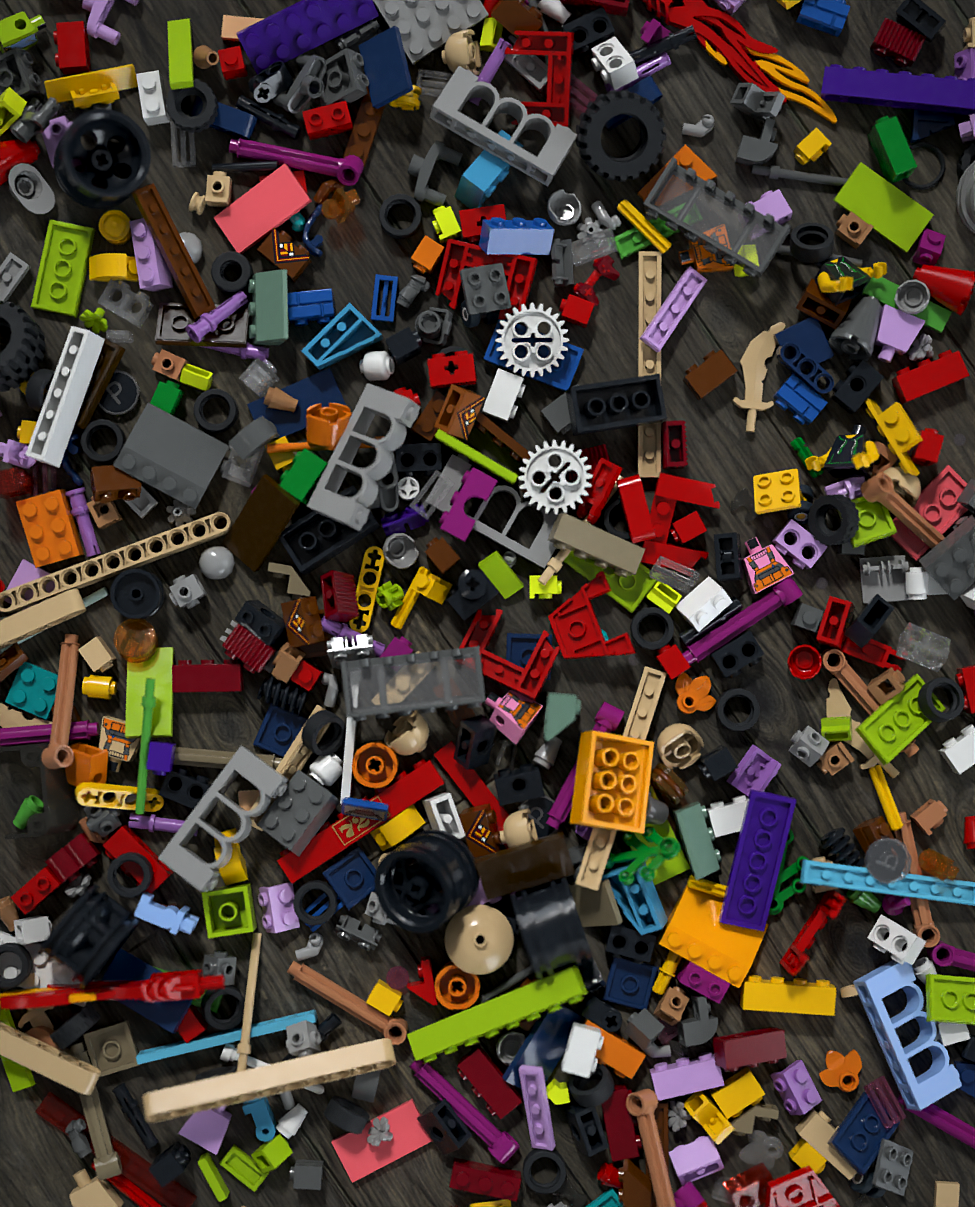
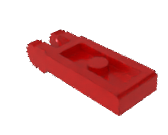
(602, 483)
(873, 653)

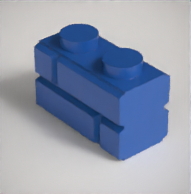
(824, 15)
(311, 306)
(800, 400)

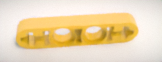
(370, 590)
(118, 800)

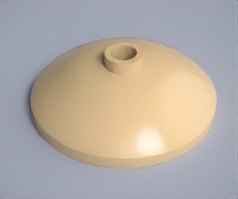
(462, 944)

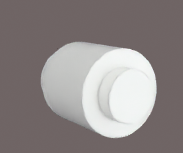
(917, 583)

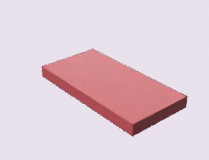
(262, 209)
(937, 506)
(363, 1158)

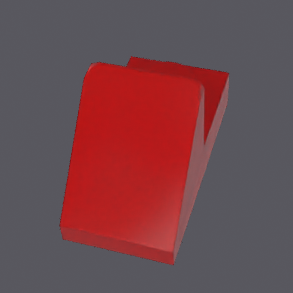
(425, 987)

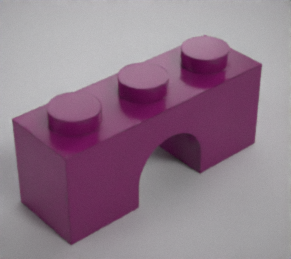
(475, 486)

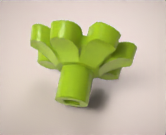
(95, 320)

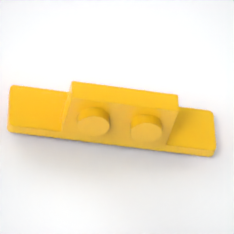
(92, 87)
(899, 431)

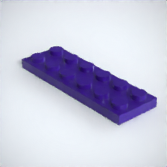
(302, 29)
(757, 860)

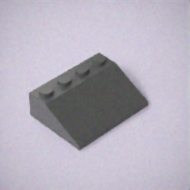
(171, 455)

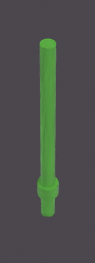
(148, 703)

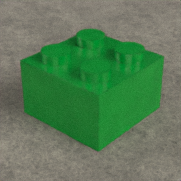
(303, 475)

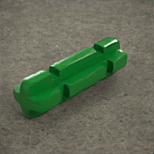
(803, 454)

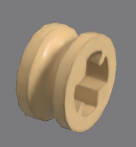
(197, 203)

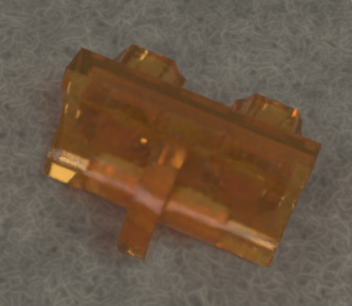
(340, 204)
(937, 865)

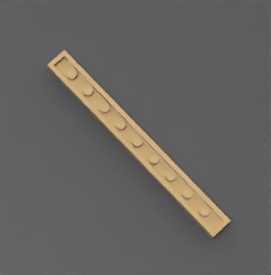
(648, 360)
(636, 727)

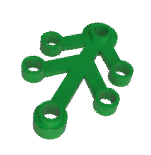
(666, 849)
(784, 875)

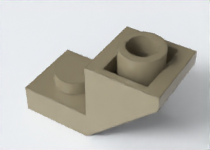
(296, 583)
(744, 1122)

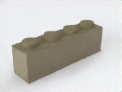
(596, 545)

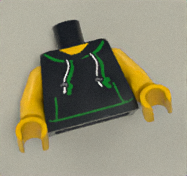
(844, 280)
(848, 457)

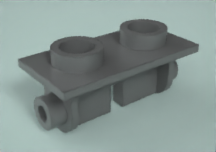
(358, 36)
(562, 262)
(364, 938)

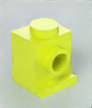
(445, 224)
(553, 586)

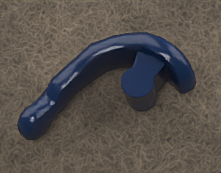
(312, 246)
(73, 449)

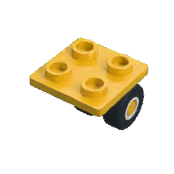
(781, 492)

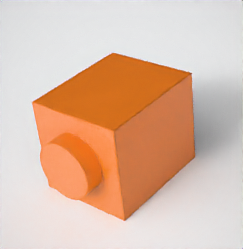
(427, 255)

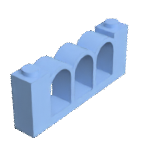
(941, 1077)

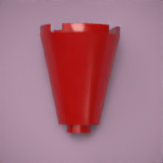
(14, 153)
(948, 285)

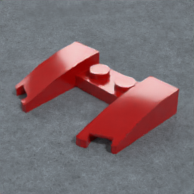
(559, 48)
(461, 255)
(667, 492)
(524, 681)
(795, 957)

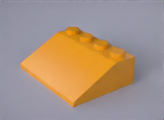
(612, 782)
(699, 937)

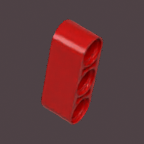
(635, 509)

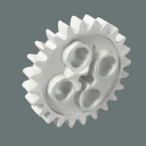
(531, 318)
(540, 463)

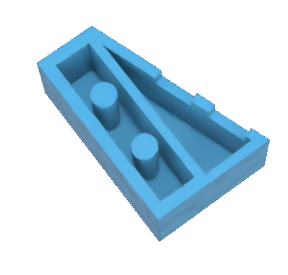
(637, 900)

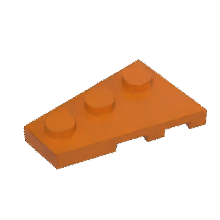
(687, 159)

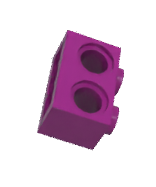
(702, 981)

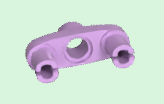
(98, 12)

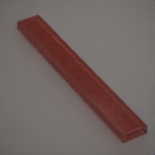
(133, 1165)

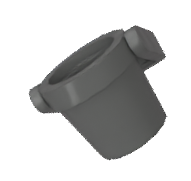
(431, 325)
(656, 811)

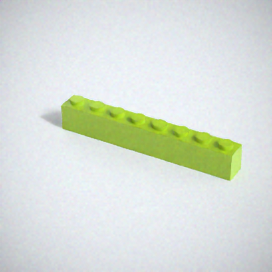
(497, 1014)

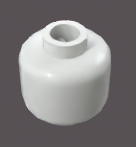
(377, 365)
(326, 769)

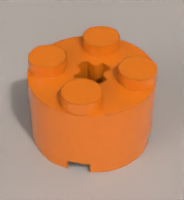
(326, 424)
(372, 777)
(457, 997)

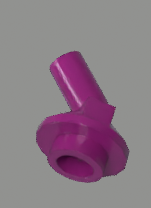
(895, 904)

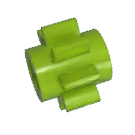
(389, 596)

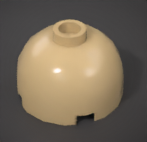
(462, 52)
(905, 485)
(409, 735)
(679, 746)
(518, 829)

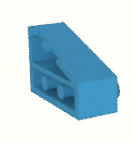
(482, 177)
(341, 338)

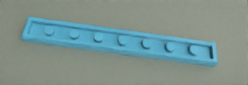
(911, 886)
(223, 1037)

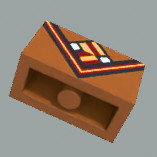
(459, 412)

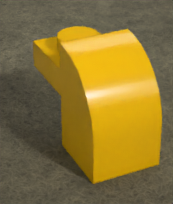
(112, 266)
(398, 828)
(236, 869)
(708, 1116)

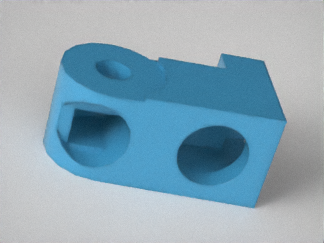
(262, 1116)

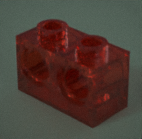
(15, 483)
(749, 1187)

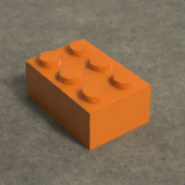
(50, 528)

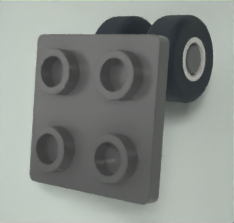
(484, 294)
(889, 1174)

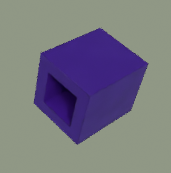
(161, 757)

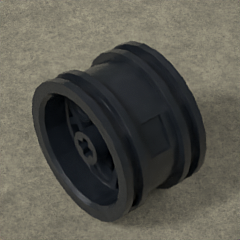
(426, 881)
(551, 928)

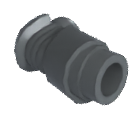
(410, 291)
(78, 1138)

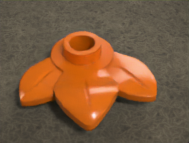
(695, 690)
(840, 1067)

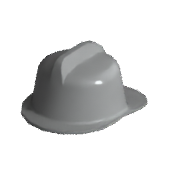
(30, 189)

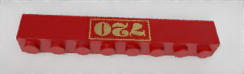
(349, 829)

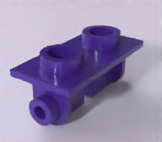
(395, 521)

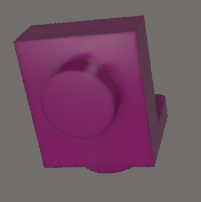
(653, 31)
(929, 247)

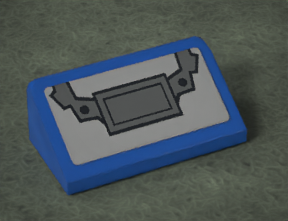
(365, 808)

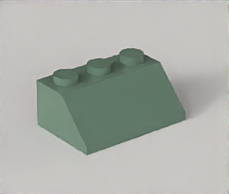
(268, 308)
(559, 712)
(697, 839)

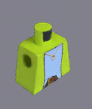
(19, 31)

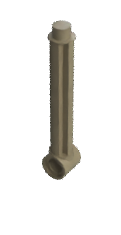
(213, 758)
(107, 1160)

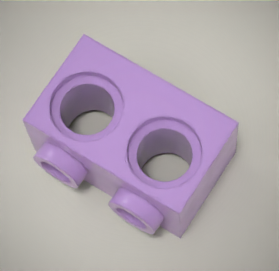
(802, 539)

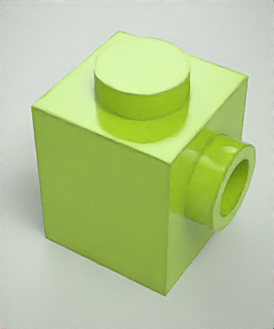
(272, 1153)

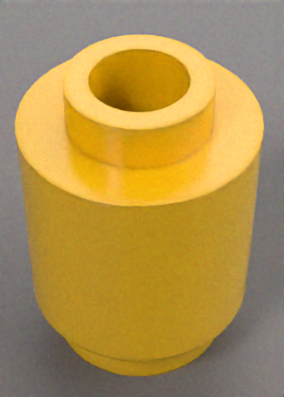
(99, 686)

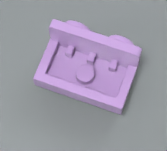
(278, 908)

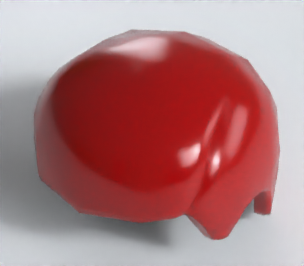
(804, 662)

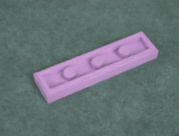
(673, 309)
(537, 1107)

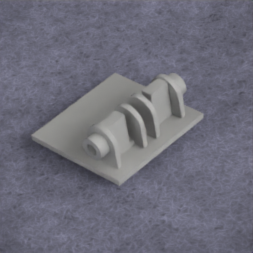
(883, 577)
(339, 654)

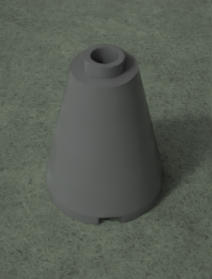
(858, 330)

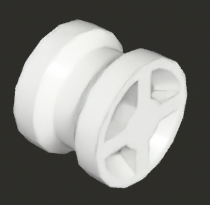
(405, 487)

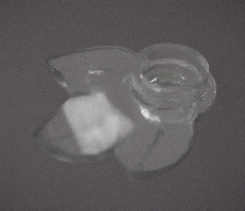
(758, 1150)

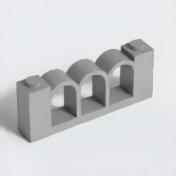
(465, 86)
(373, 402)
(541, 548)
(187, 863)

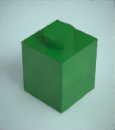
(167, 396)

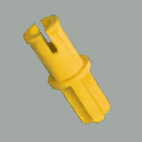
(666, 973)

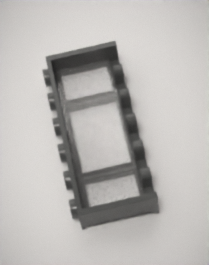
(715, 219)
(413, 683)

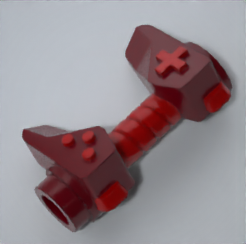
(602, 267)

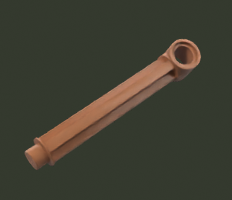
(881, 489)
(857, 688)
(63, 706)
(919, 907)
(349, 1002)
(643, 1105)

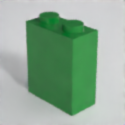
(891, 149)

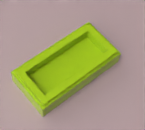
(500, 574)
(243, 1168)
(213, 1177)

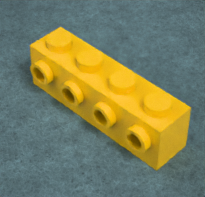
(788, 996)

